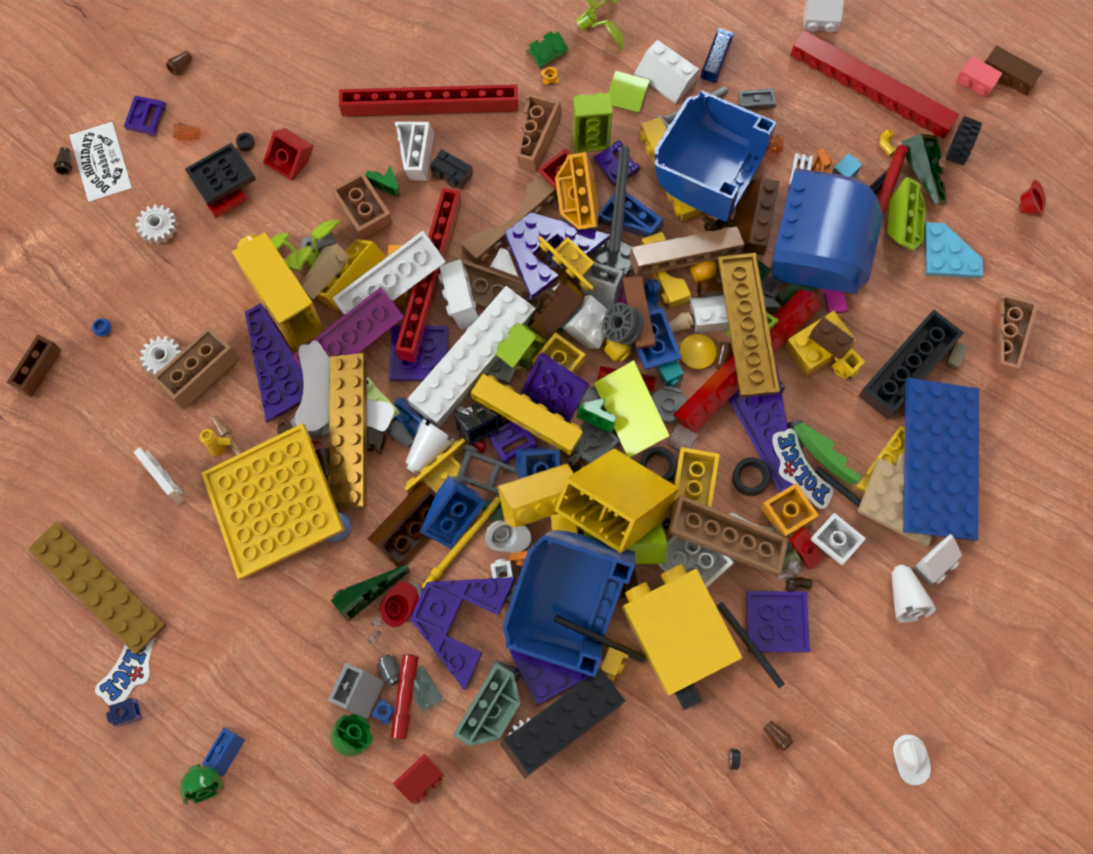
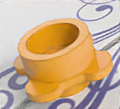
(550, 71)

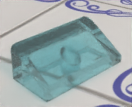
(425, 691)

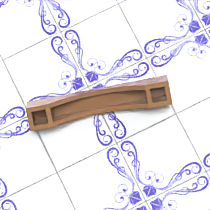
(483, 244)

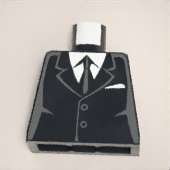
(475, 423)

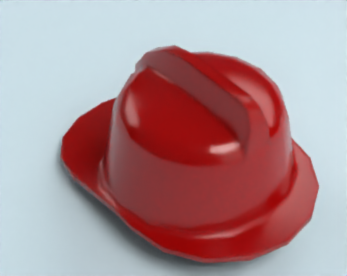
(1033, 200)
(399, 604)

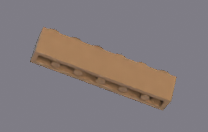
(685, 251)

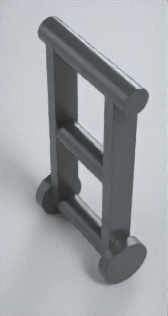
(472, 452)

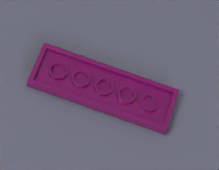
(359, 326)

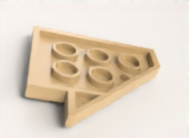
(885, 498)

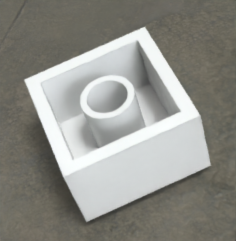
(586, 323)

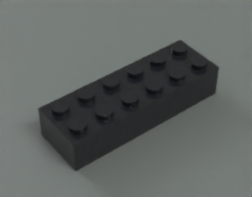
(912, 360)
(562, 723)

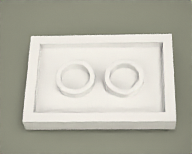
(160, 475)

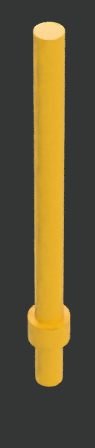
(437, 572)

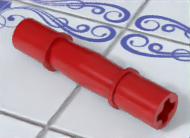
(404, 696)

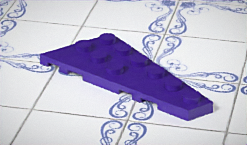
(276, 370)
(762, 419)

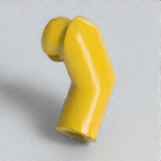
(885, 140)

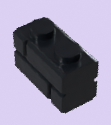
(451, 170)

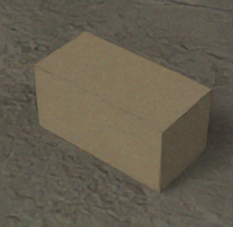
(956, 356)

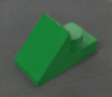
(384, 183)
(593, 413)

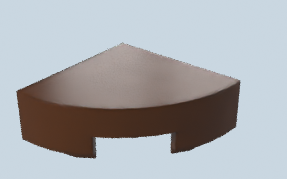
(283, 426)

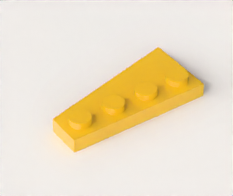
(889, 454)

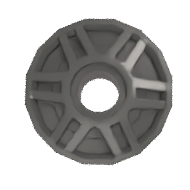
(623, 324)

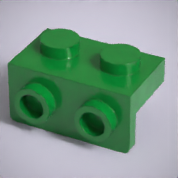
(547, 49)

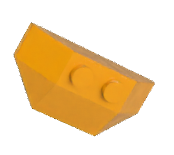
(577, 191)

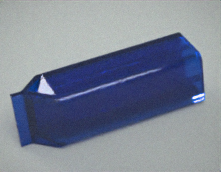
(717, 55)

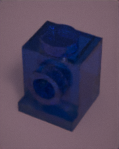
(130, 715)

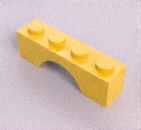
(673, 290)

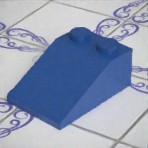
(665, 344)
(536, 459)
(451, 512)

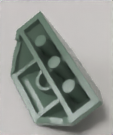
(490, 709)

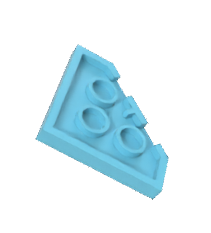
(948, 254)

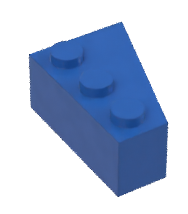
(636, 218)

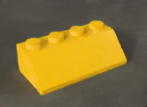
(362, 258)
(532, 496)

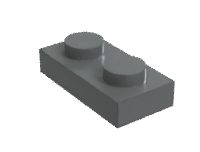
(757, 99)

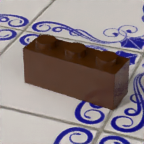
(1015, 71)
(557, 309)
(34, 366)

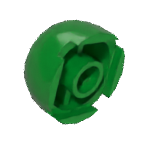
(351, 735)
(200, 784)

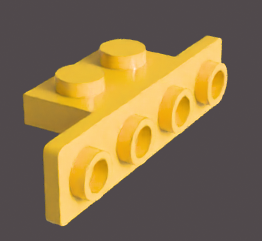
(572, 258)
(437, 473)

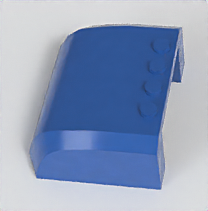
(712, 153)
(827, 232)
(572, 579)

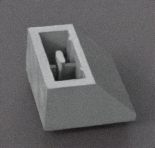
(606, 282)
(356, 691)

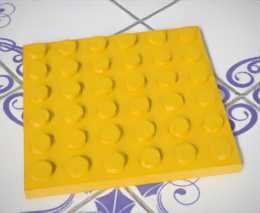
(272, 501)

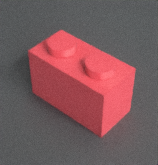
(979, 76)

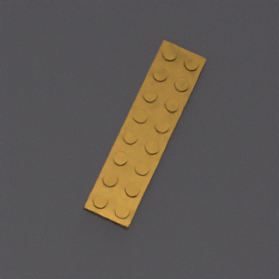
(748, 325)
(348, 430)
(97, 587)

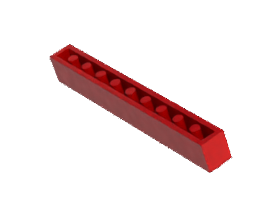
(874, 84)
(428, 100)
(425, 290)
(724, 383)

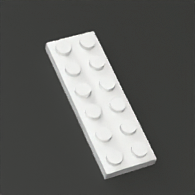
(395, 273)

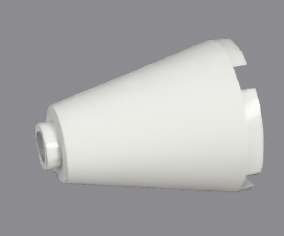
(427, 446)
(909, 596)

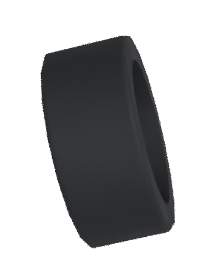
(660, 451)
(757, 463)

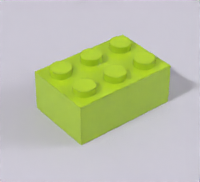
(520, 347)

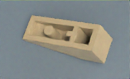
(324, 269)

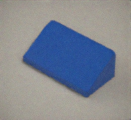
(408, 415)
(223, 751)

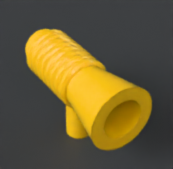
(215, 445)

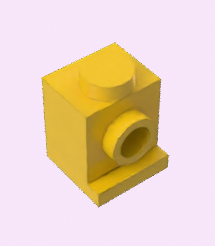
(613, 663)

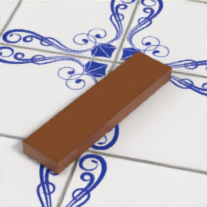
(636, 297)

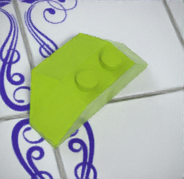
(907, 215)

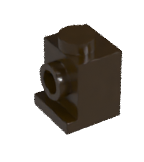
(375, 440)

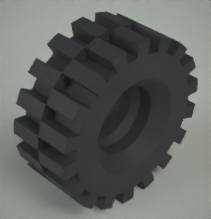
(964, 140)

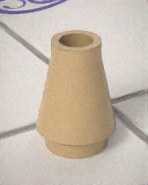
(681, 322)

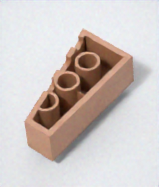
(538, 127)
(1014, 327)

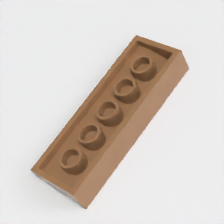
(488, 284)
(728, 535)

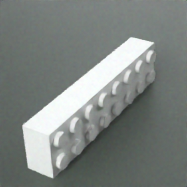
(469, 358)

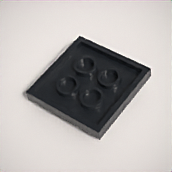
(220, 174)

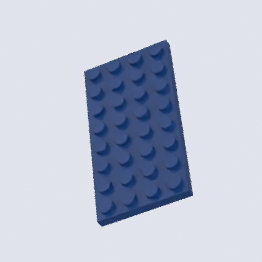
(941, 460)

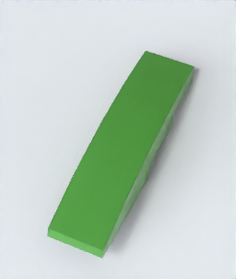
(822, 450)

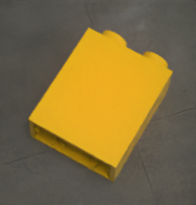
(278, 290)
(616, 500)
(680, 629)

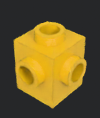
(848, 365)

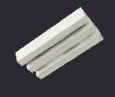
(803, 159)

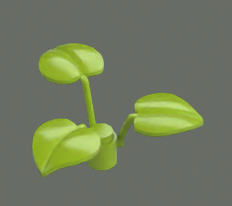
(589, 19)
(304, 255)

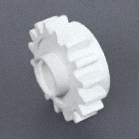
(164, 229)
(156, 349)

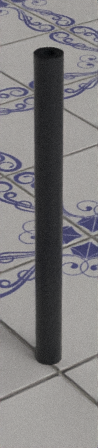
(598, 638)
(750, 645)

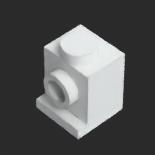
(501, 566)

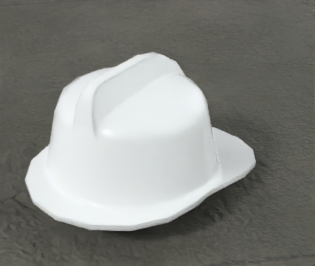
(507, 538)
(912, 759)

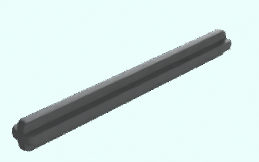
(619, 203)

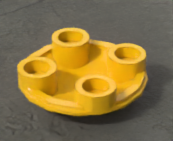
(698, 351)

